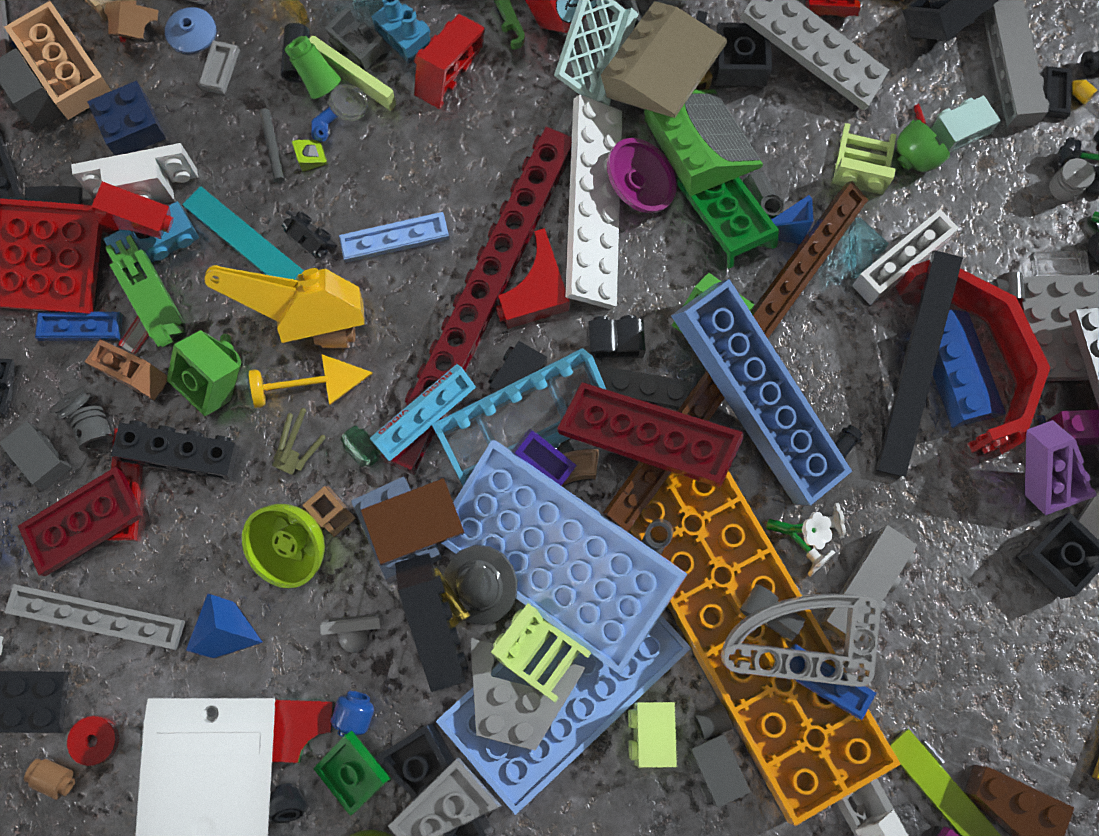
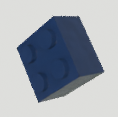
(126, 119)

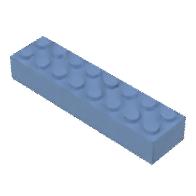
(762, 393)

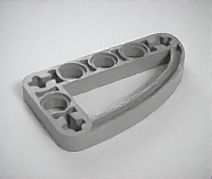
(813, 660)

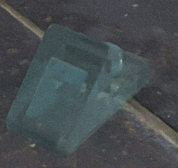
(863, 243)

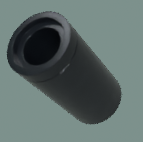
(291, 32)

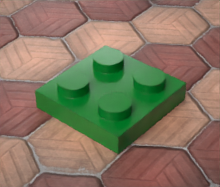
(351, 773)

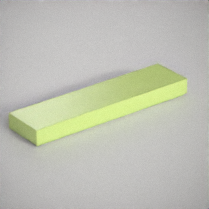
(356, 75)

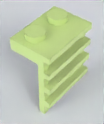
(866, 170)
(523, 641)

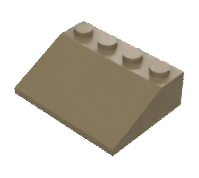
(662, 60)

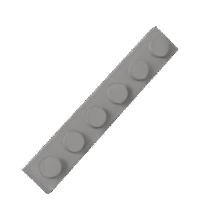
(95, 617)

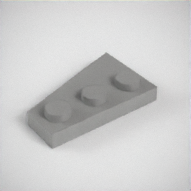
(446, 804)

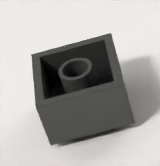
(25, 91)

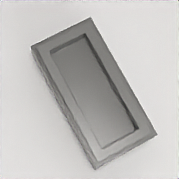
(218, 67)

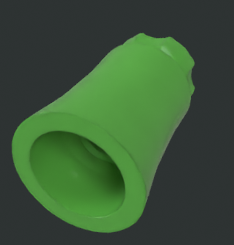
(312, 67)

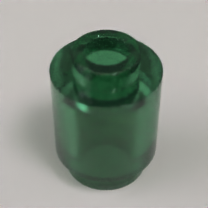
(360, 447)

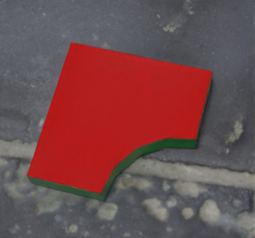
(297, 725)

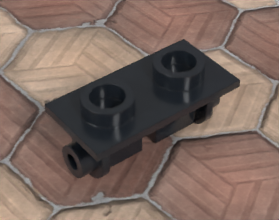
(317, 238)

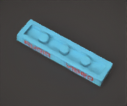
(423, 412)

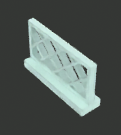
(616, 34)

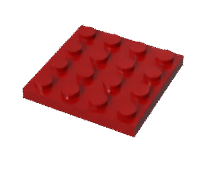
(48, 256)

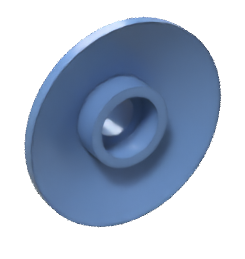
(191, 38)

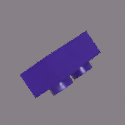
(544, 457)

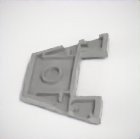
(510, 709)

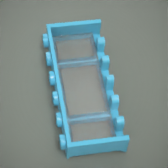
(506, 415)

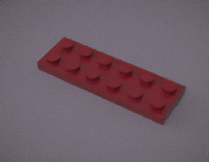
(651, 434)

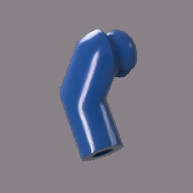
(320, 124)

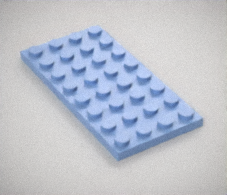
(566, 556)
(590, 709)

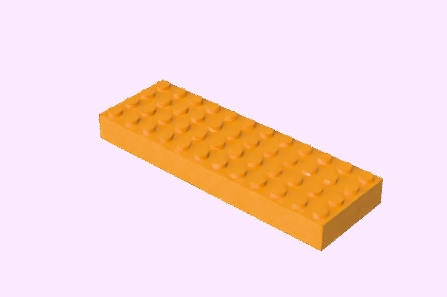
(796, 738)

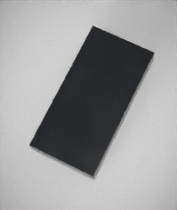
(1058, 91)

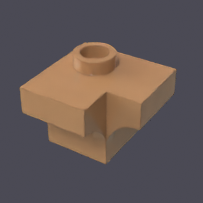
(128, 19)
(329, 511)

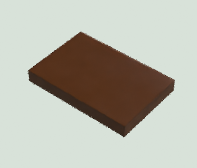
(412, 521)

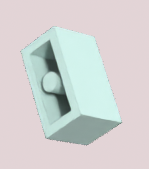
(965, 124)

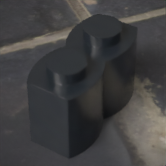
(616, 338)

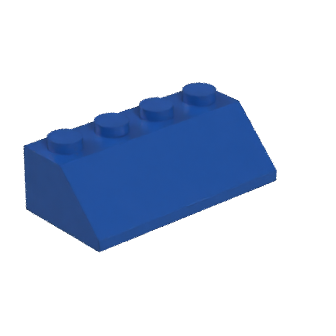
(964, 374)

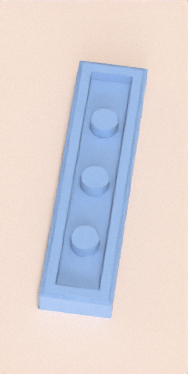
(393, 237)

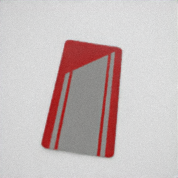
(134, 337)

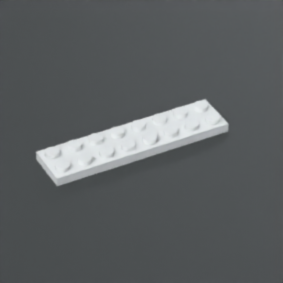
(593, 205)

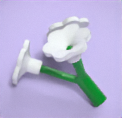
(815, 532)

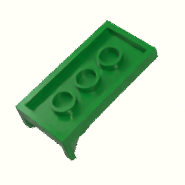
(734, 218)

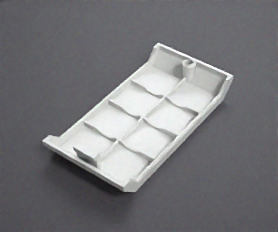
(204, 769)

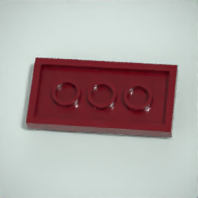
(80, 521)

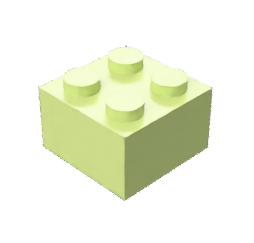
(653, 734)

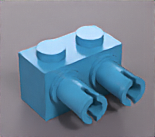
(401, 29)

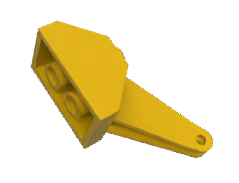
(302, 307)

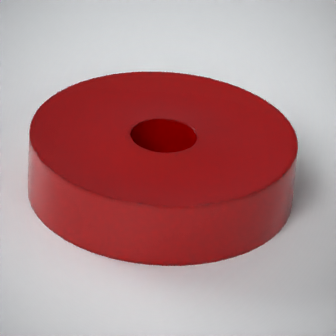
(79, 740)

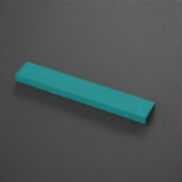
(240, 235)

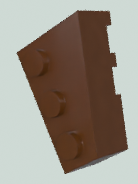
(1016, 805)

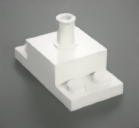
(140, 172)

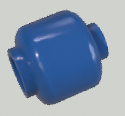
(352, 713)

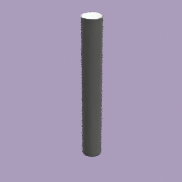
(271, 144)

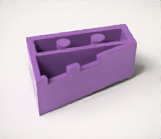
(1054, 469)

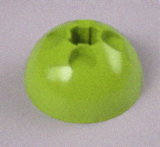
(283, 545)

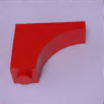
(129, 211)
(539, 293)

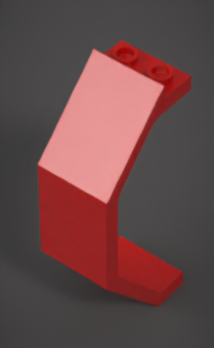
(1015, 342)

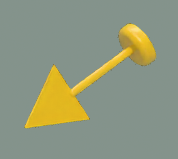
(339, 379)

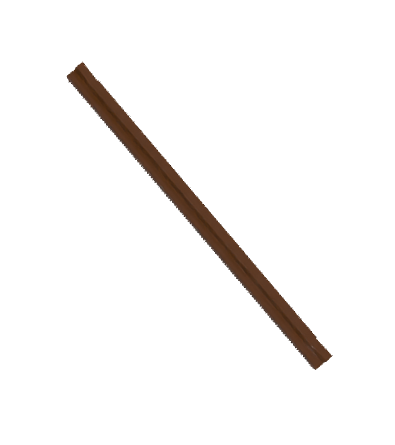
(768, 313)

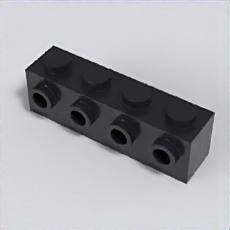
(175, 451)

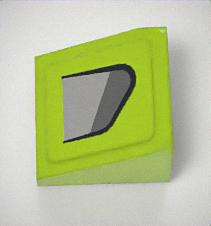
(309, 154)

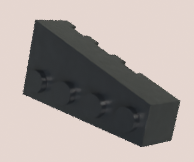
(429, 622)
(418, 763)

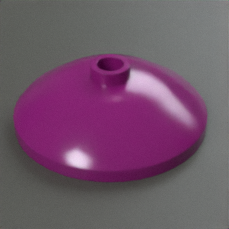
(641, 175)

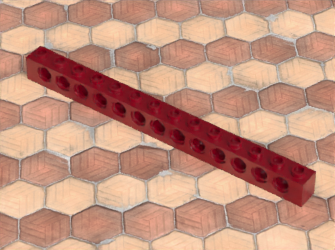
(551, 145)

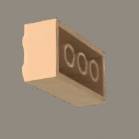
(57, 59)

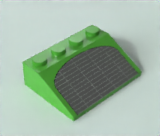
(703, 142)

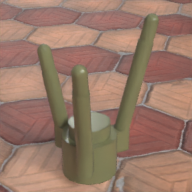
(286, 458)

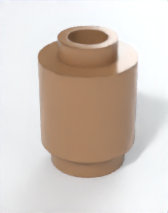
(336, 339)
(49, 778)

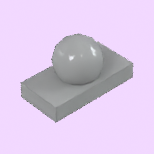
(352, 630)

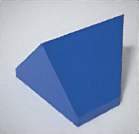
(795, 221)
(221, 629)

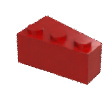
(445, 57)

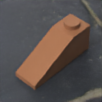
(127, 369)

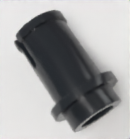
(848, 439)

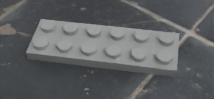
(817, 47)

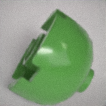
(919, 148)

